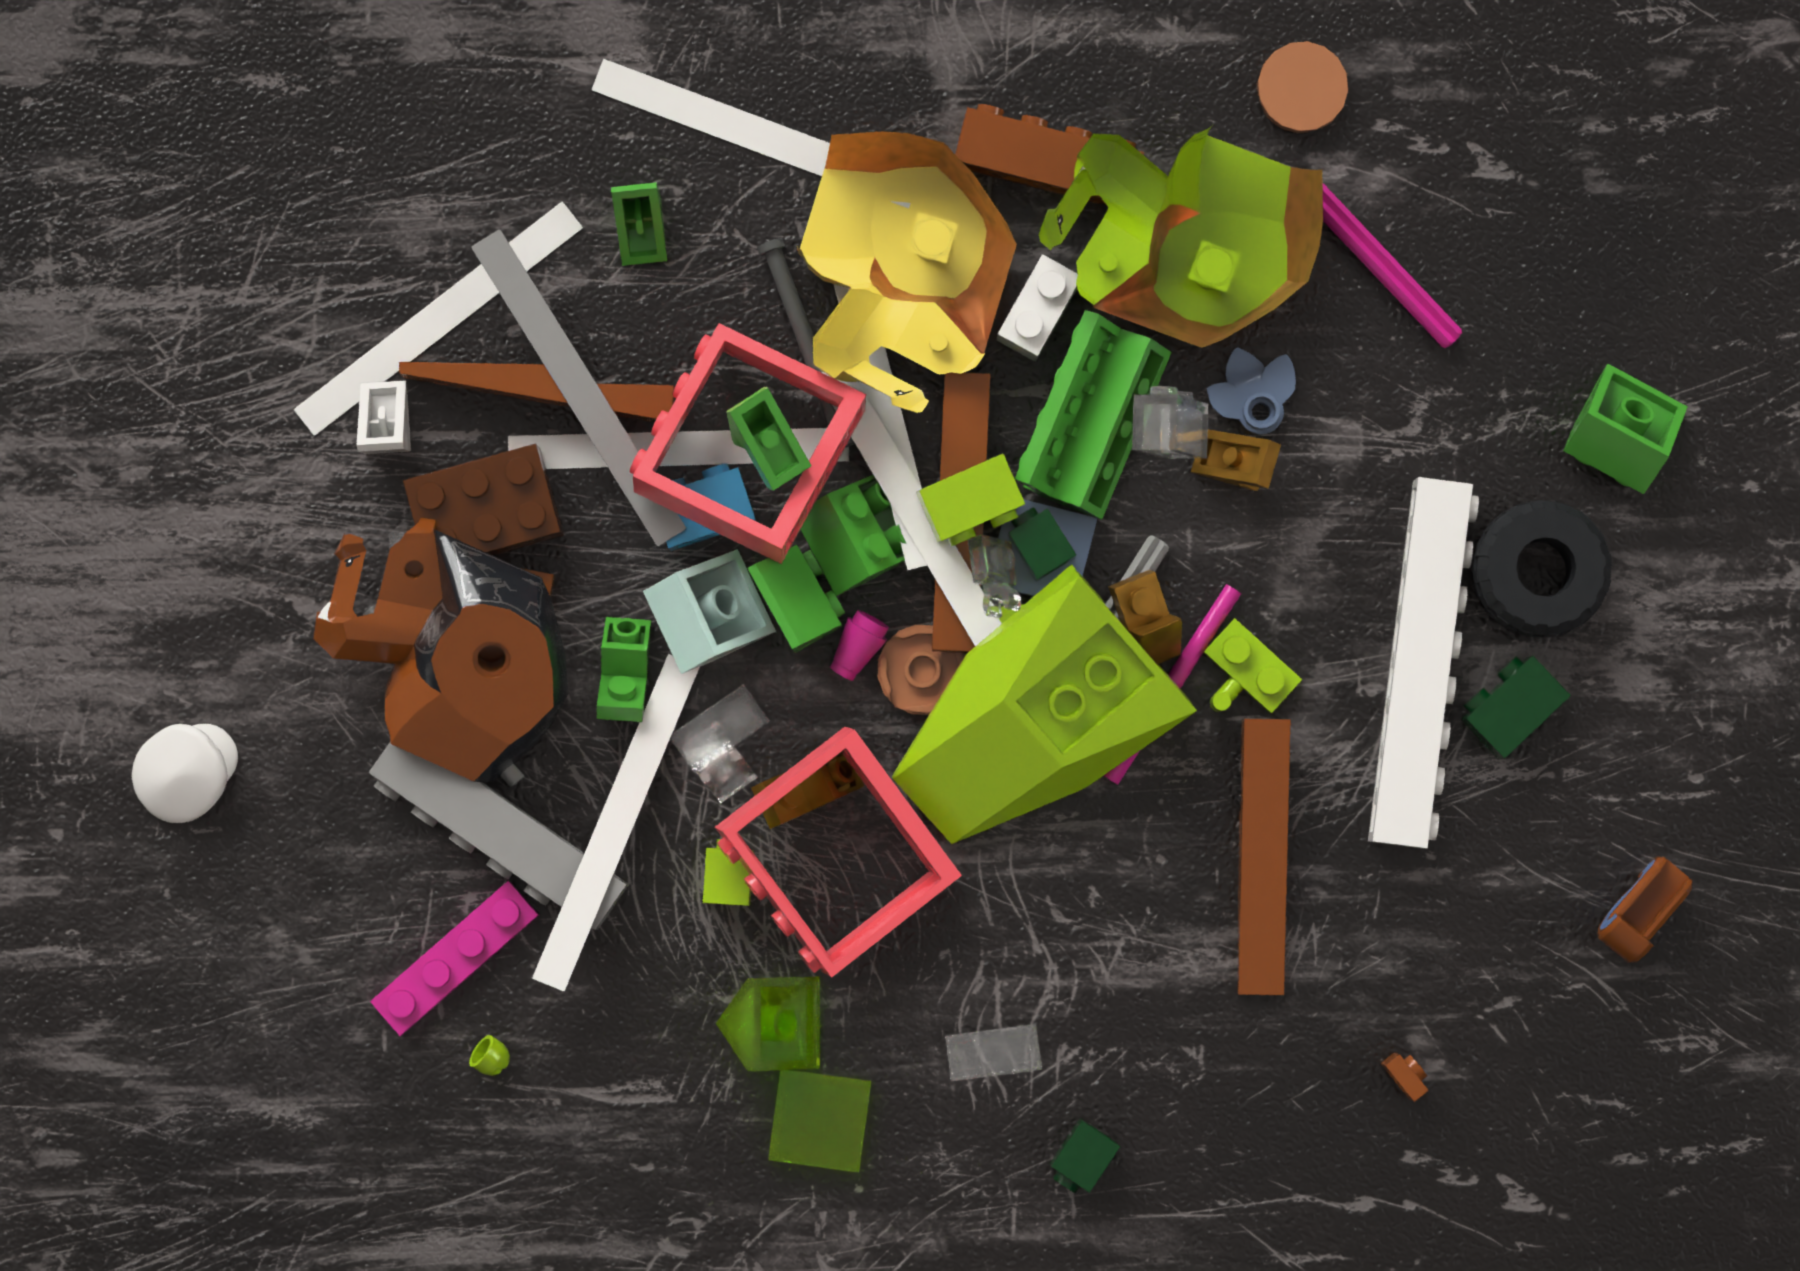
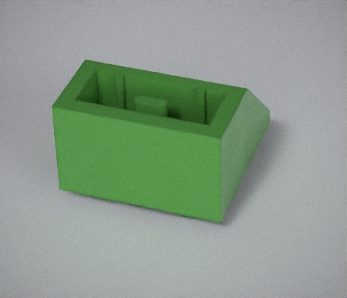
(854, 535)

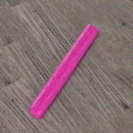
(1388, 271)

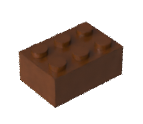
(490, 501)

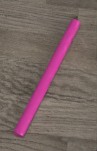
(1191, 655)

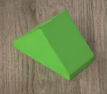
(639, 223)

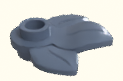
(1253, 384)

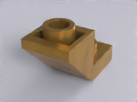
(822, 787)

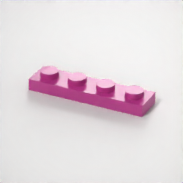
(454, 958)

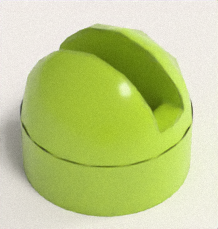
(489, 1056)

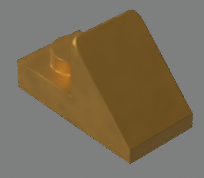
(1238, 460)
(1146, 615)

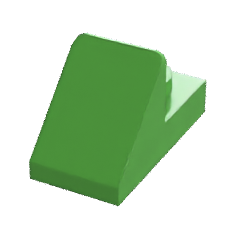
(767, 438)

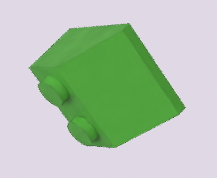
(1626, 429)
(797, 598)

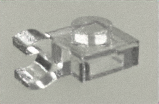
(994, 569)

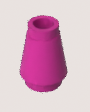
(858, 644)

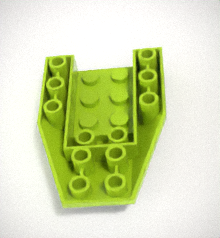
(1038, 713)

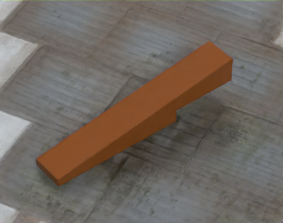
(536, 384)
(961, 448)
(1263, 856)

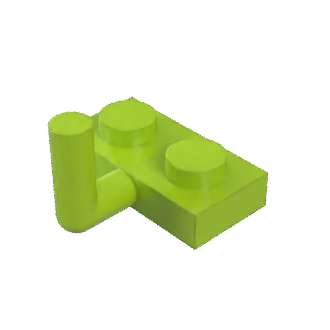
(1250, 669)

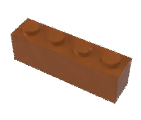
(1022, 149)

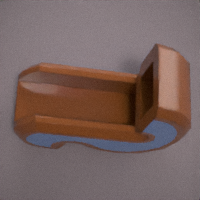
(1644, 909)

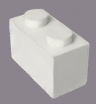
(1038, 308)

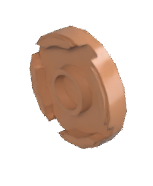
(1302, 87)
(913, 673)

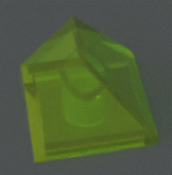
(775, 1023)

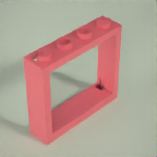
(766, 541)
(940, 867)

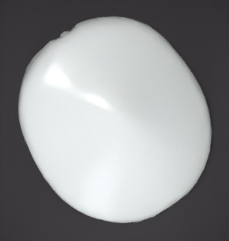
(183, 770)

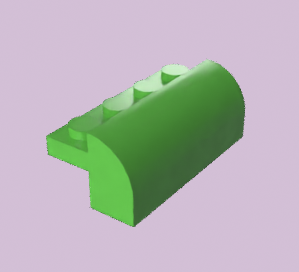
(1088, 417)

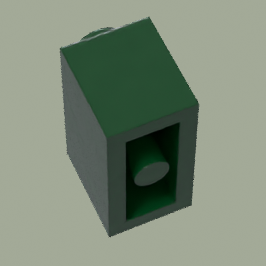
(1514, 706)

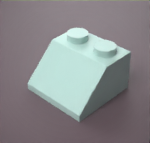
(709, 611)

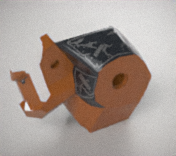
(468, 645)

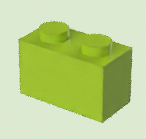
(971, 499)

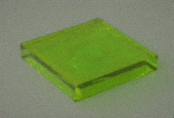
(819, 1120)

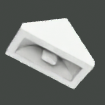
(383, 418)

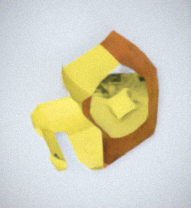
(904, 260)

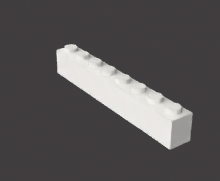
(1421, 663)

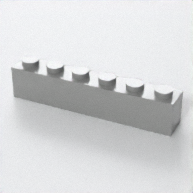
(491, 824)

